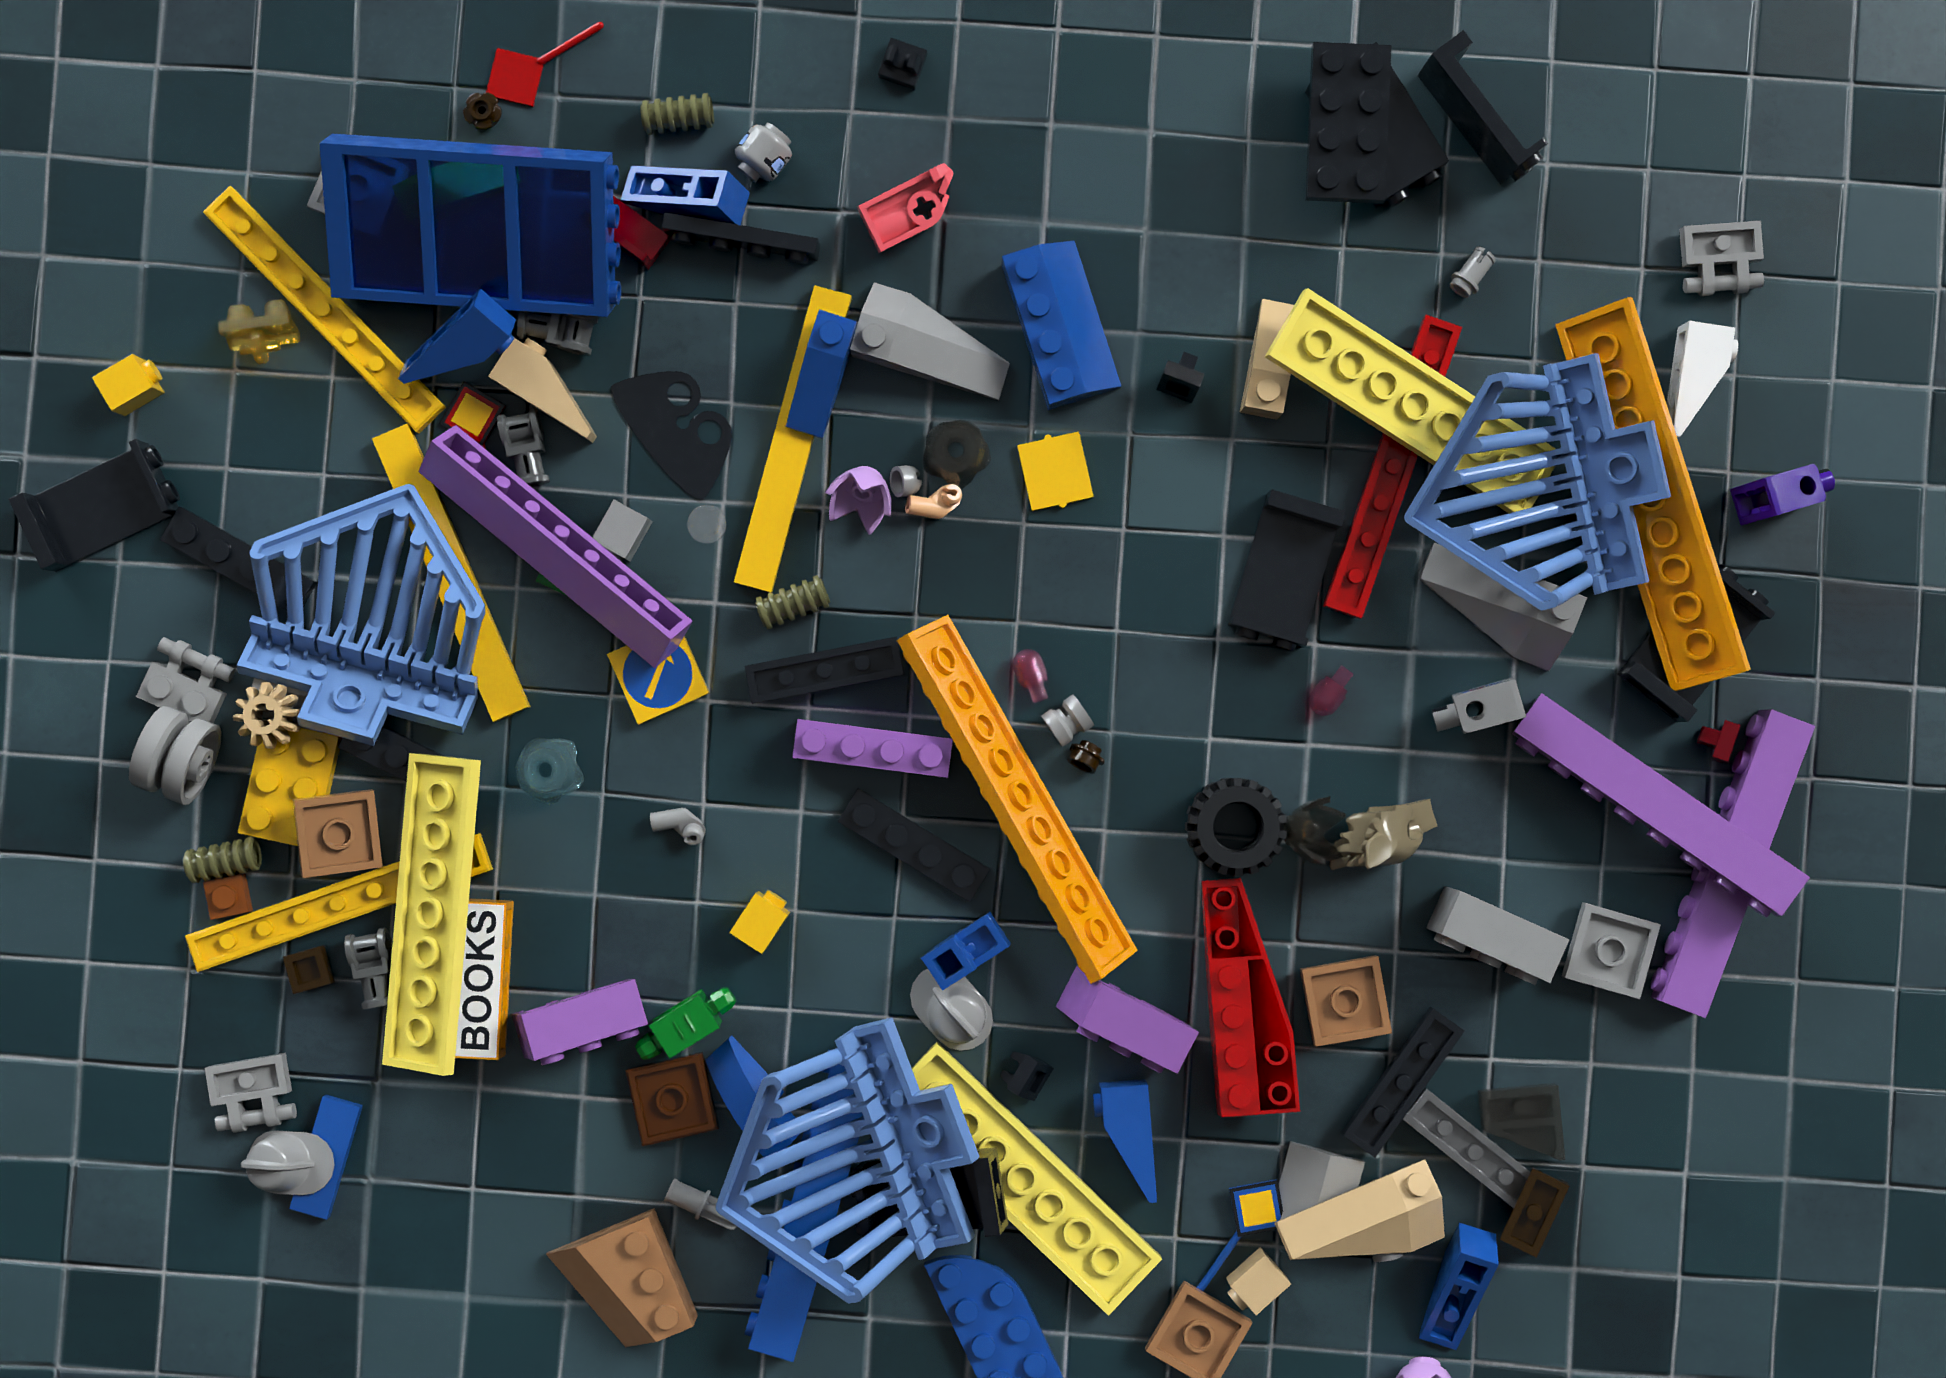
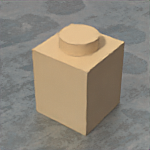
(1256, 1282)

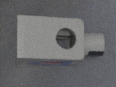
(1499, 703)

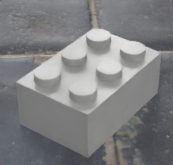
(1496, 936)

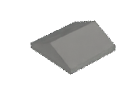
(1315, 1176)

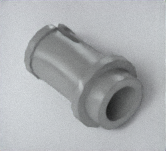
(1467, 279)

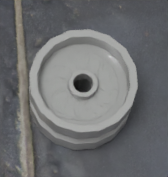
(175, 755)

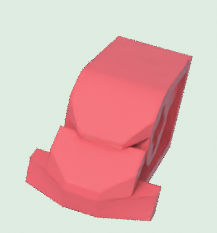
(891, 214)

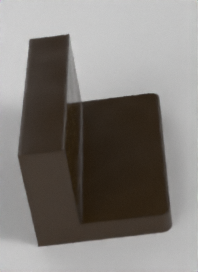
(1534, 1212)

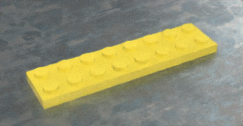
(1389, 389)
(431, 913)
(1045, 1195)

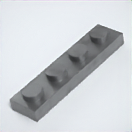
(1467, 1146)

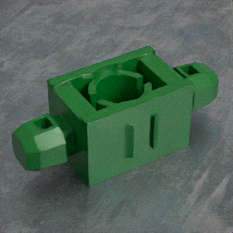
(685, 1023)

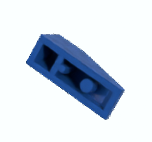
(687, 192)
(462, 340)
(821, 373)
(1128, 1123)
(1460, 1285)

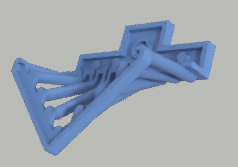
(1604, 468)
(353, 683)
(911, 1132)

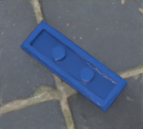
(335, 1125)

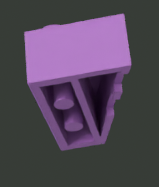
(580, 1021)
(1127, 1023)

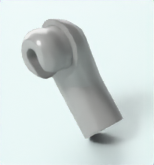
(682, 821)

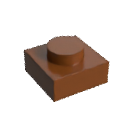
(228, 896)

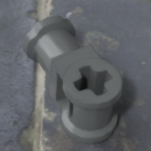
(561, 331)
(524, 443)
(371, 965)

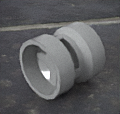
(1067, 720)

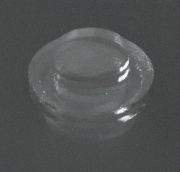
(707, 524)

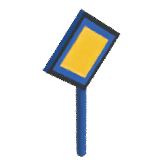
(1255, 1211)

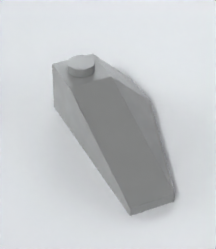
(917, 340)
(1508, 619)

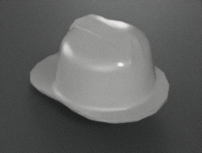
(955, 1015)
(289, 1163)

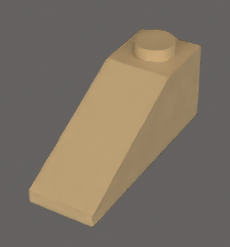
(535, 379)
(1265, 381)

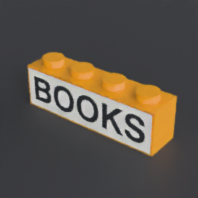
(485, 980)

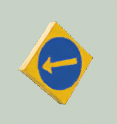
(658, 689)

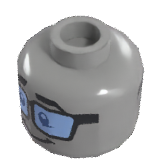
(763, 152)

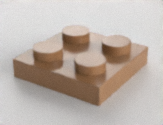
(337, 833)
(1346, 1000)
(1198, 1334)

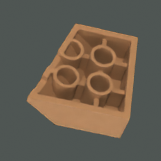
(630, 1279)

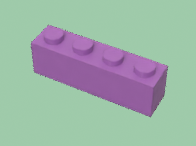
(872, 748)

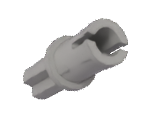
(696, 1202)

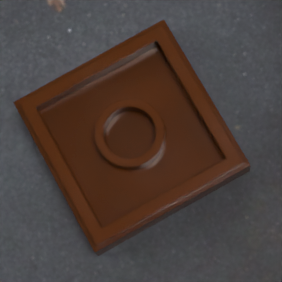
(672, 1099)

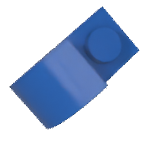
(965, 950)

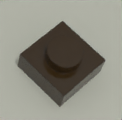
(308, 969)

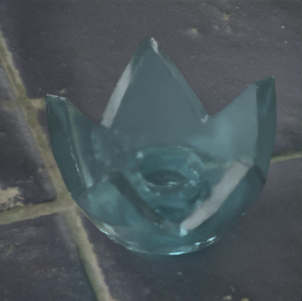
(565, 774)

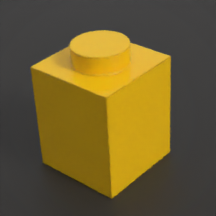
(129, 384)
(761, 920)

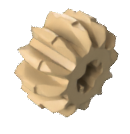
(272, 729)

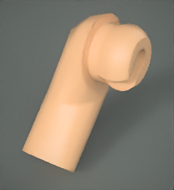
(937, 504)

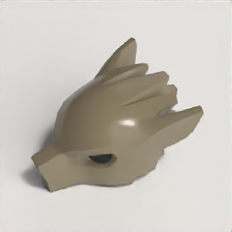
(1384, 835)

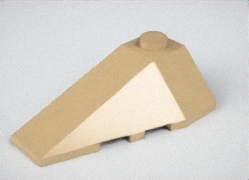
(1379, 1217)

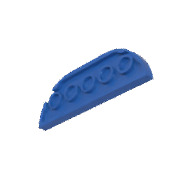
(992, 1319)

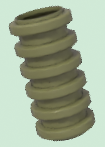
(677, 114)
(792, 602)
(221, 860)

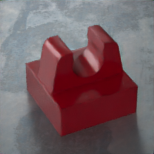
(1721, 741)

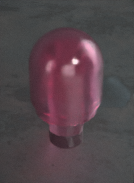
(1031, 673)
(1330, 693)

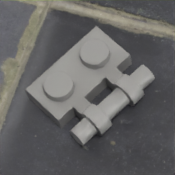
(1719, 245)
(172, 688)
(248, 1080)

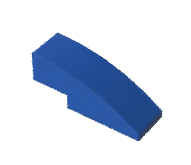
(738, 1082)

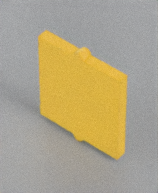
(1055, 471)

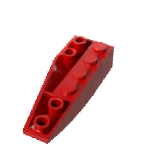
(1246, 1011)

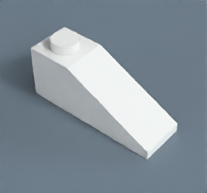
(1699, 363)

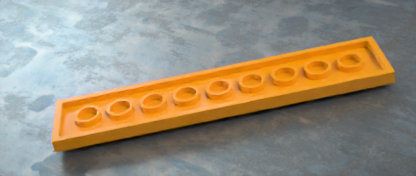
(1685, 587)
(1018, 797)

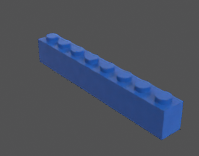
(787, 1289)

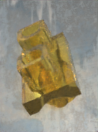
(260, 333)

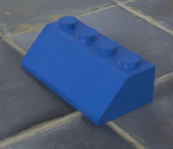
(1060, 323)

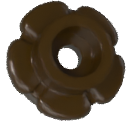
(487, 119)
(1085, 756)

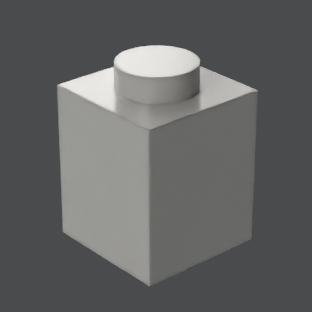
(622, 530)

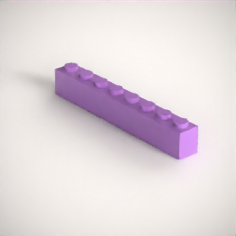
(554, 545)
(1661, 806)
(1709, 913)

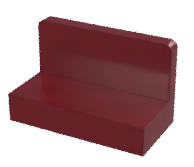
(639, 236)

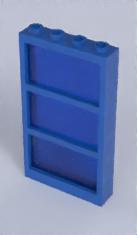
(467, 217)

